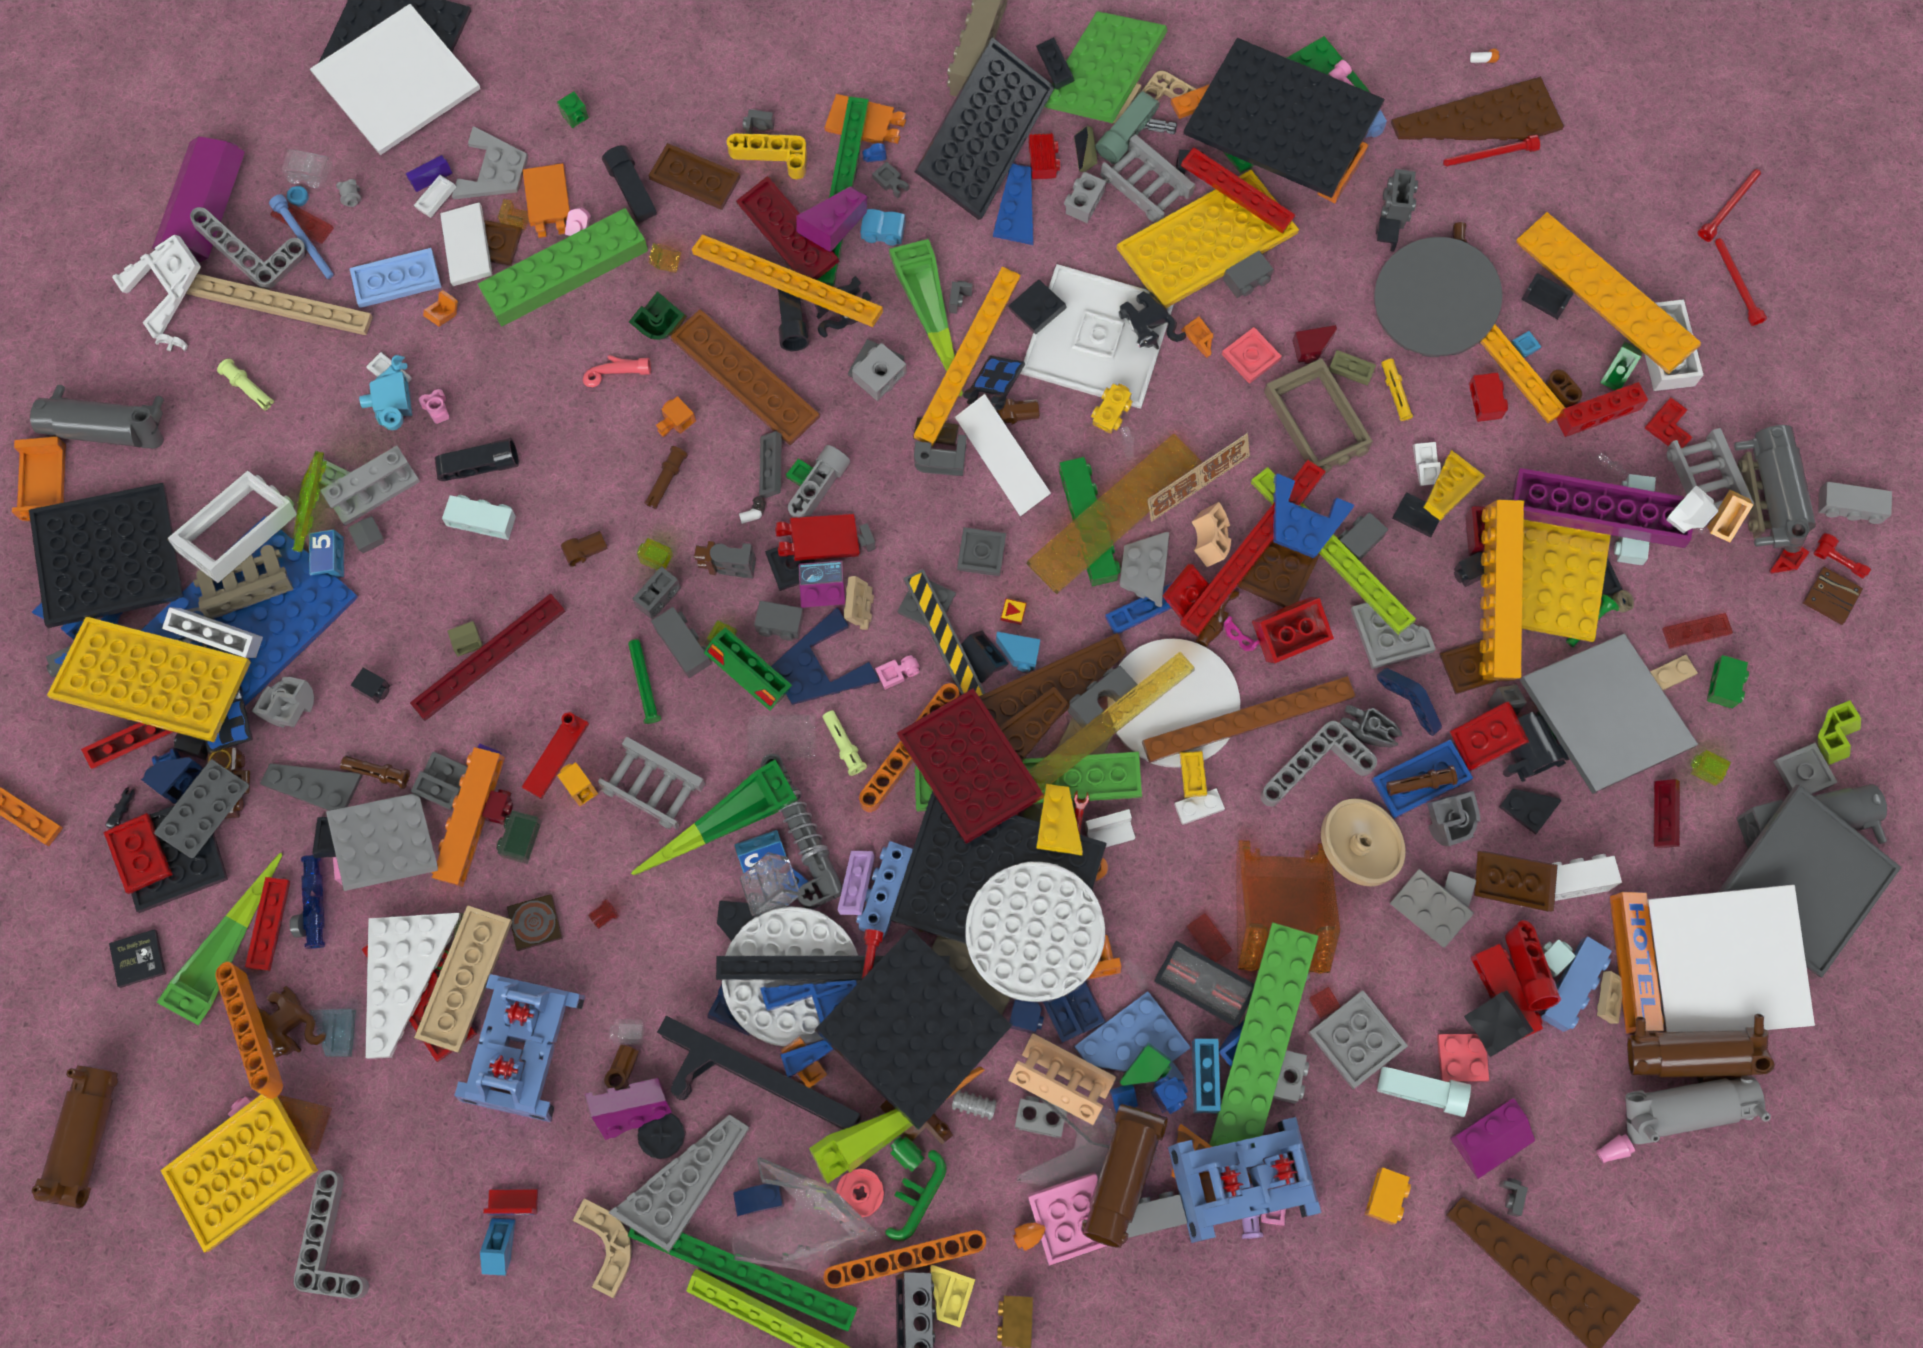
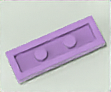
(856, 883)

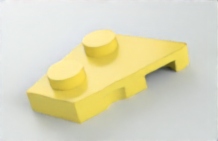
(950, 1295)

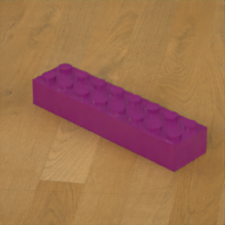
(1599, 507)

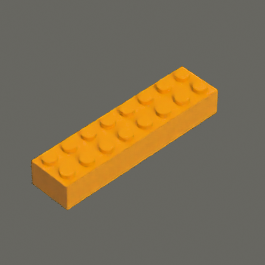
(1502, 590)

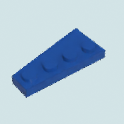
(1015, 212)

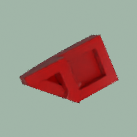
(1789, 561)

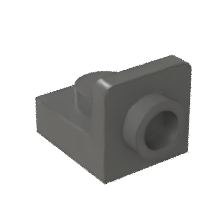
(758, 119)
(959, 290)
(1516, 1200)

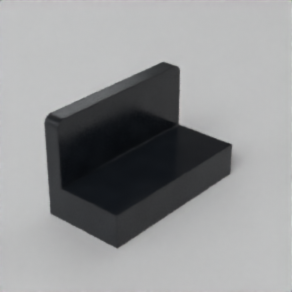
(1412, 514)
(983, 655)

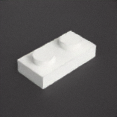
(1199, 807)

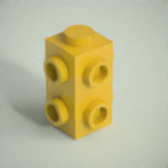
(1114, 404)

